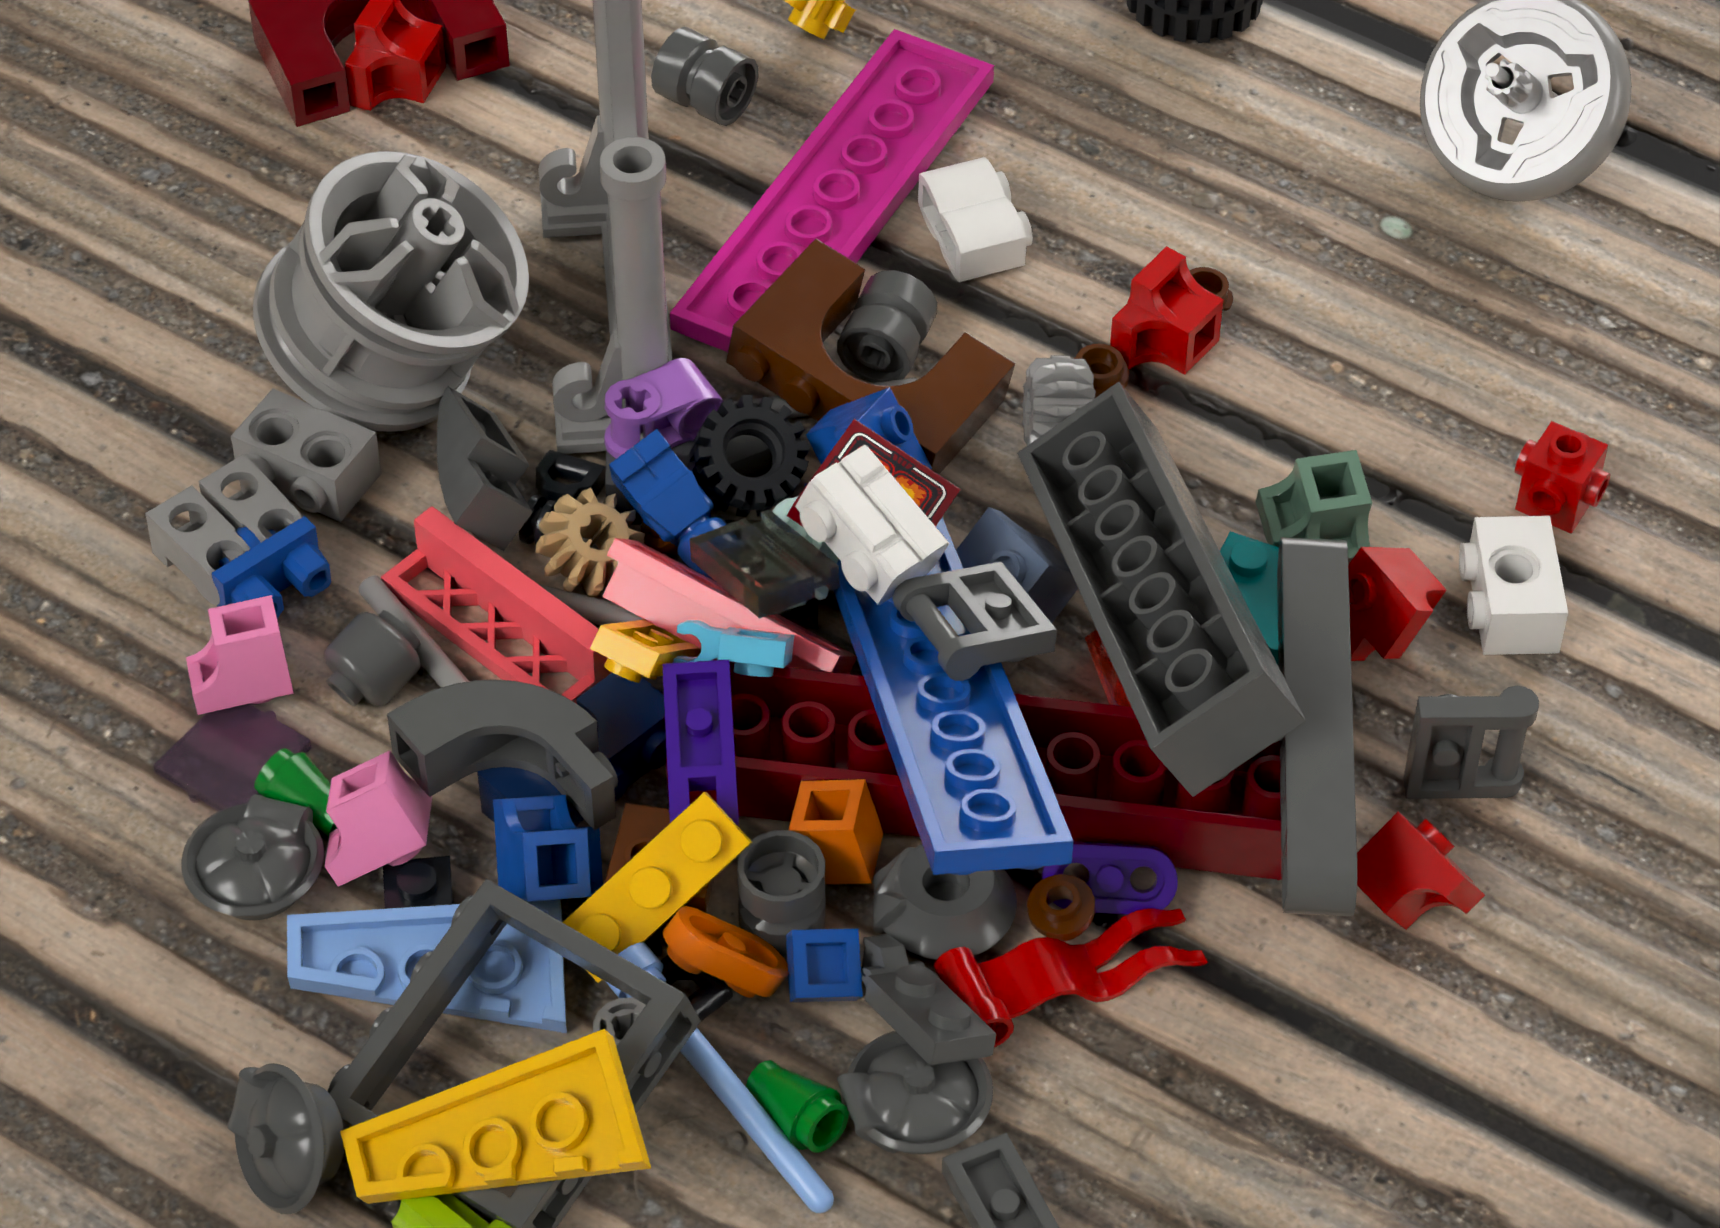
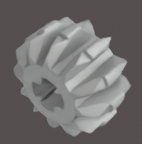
(1053, 392)

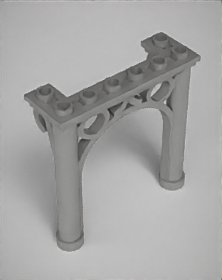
(621, 200)

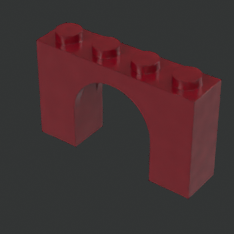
(301, 37)

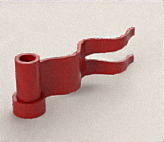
(1053, 968)

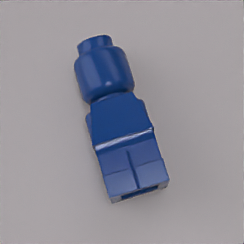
(665, 494)

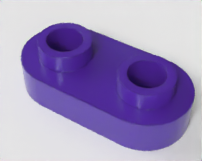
(1110, 874)

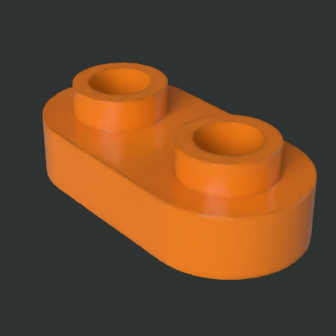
(724, 951)

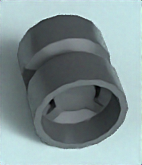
(704, 76)
(887, 326)
(781, 886)

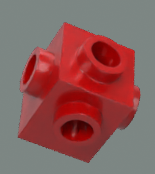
(1561, 476)

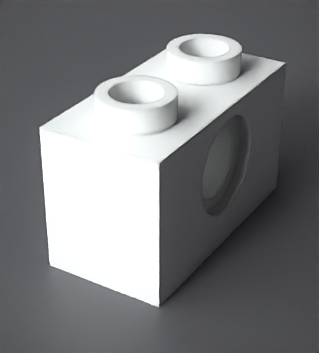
(1514, 585)

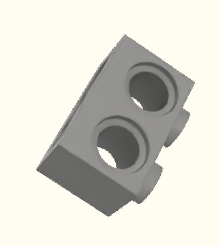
(309, 453)

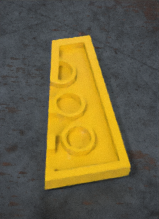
(516, 1126)

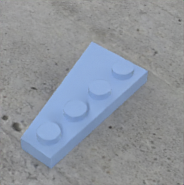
(375, 951)

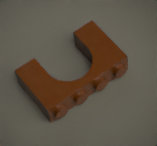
(784, 351)

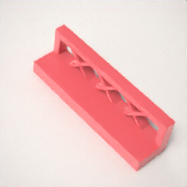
(673, 593)
(507, 595)

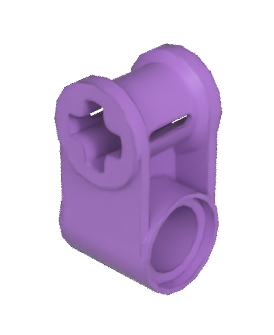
(665, 399)

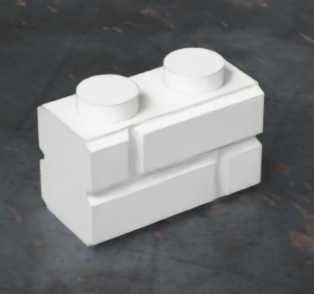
(870, 524)

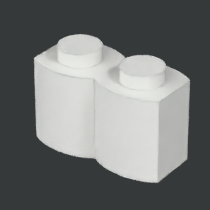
(974, 218)

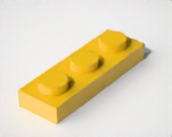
(639, 649)
(661, 877)

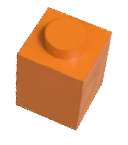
(844, 826)

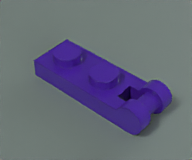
(700, 734)

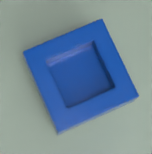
(824, 965)

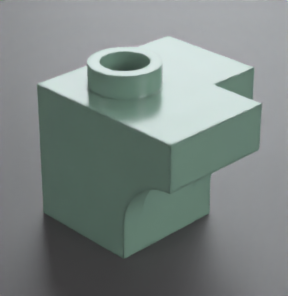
(1319, 500)

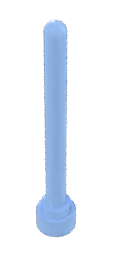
(741, 1102)

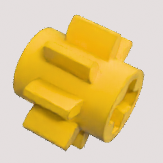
(820, 15)

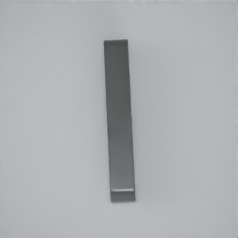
(1319, 753)

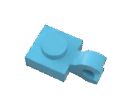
(751, 650)

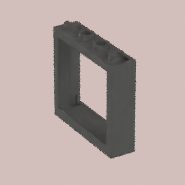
(437, 977)

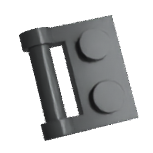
(990, 605)
(1449, 743)

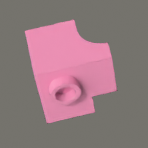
(242, 658)
(377, 817)

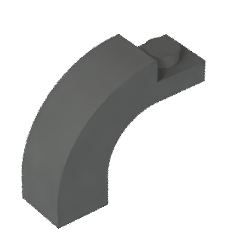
(505, 725)

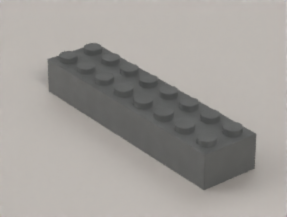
(1159, 591)

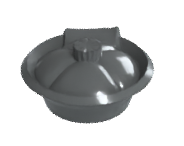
(253, 858)
(941, 910)
(911, 1104)
(285, 1136)

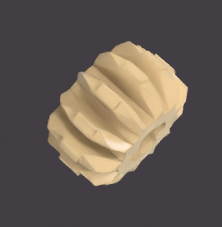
(569, 552)

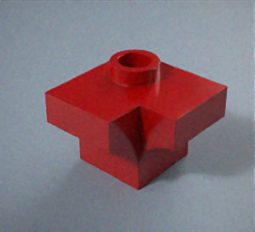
(393, 56)
(1167, 316)
(1388, 600)
(1410, 872)

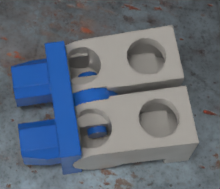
(239, 543)

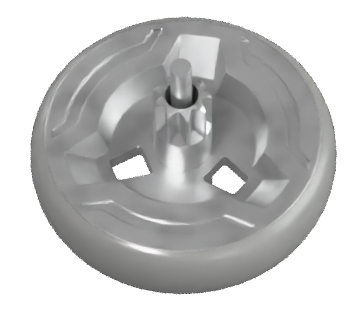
(1471, 97)

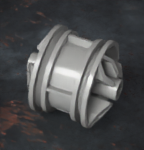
(389, 290)

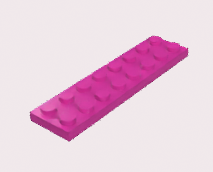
(842, 177)

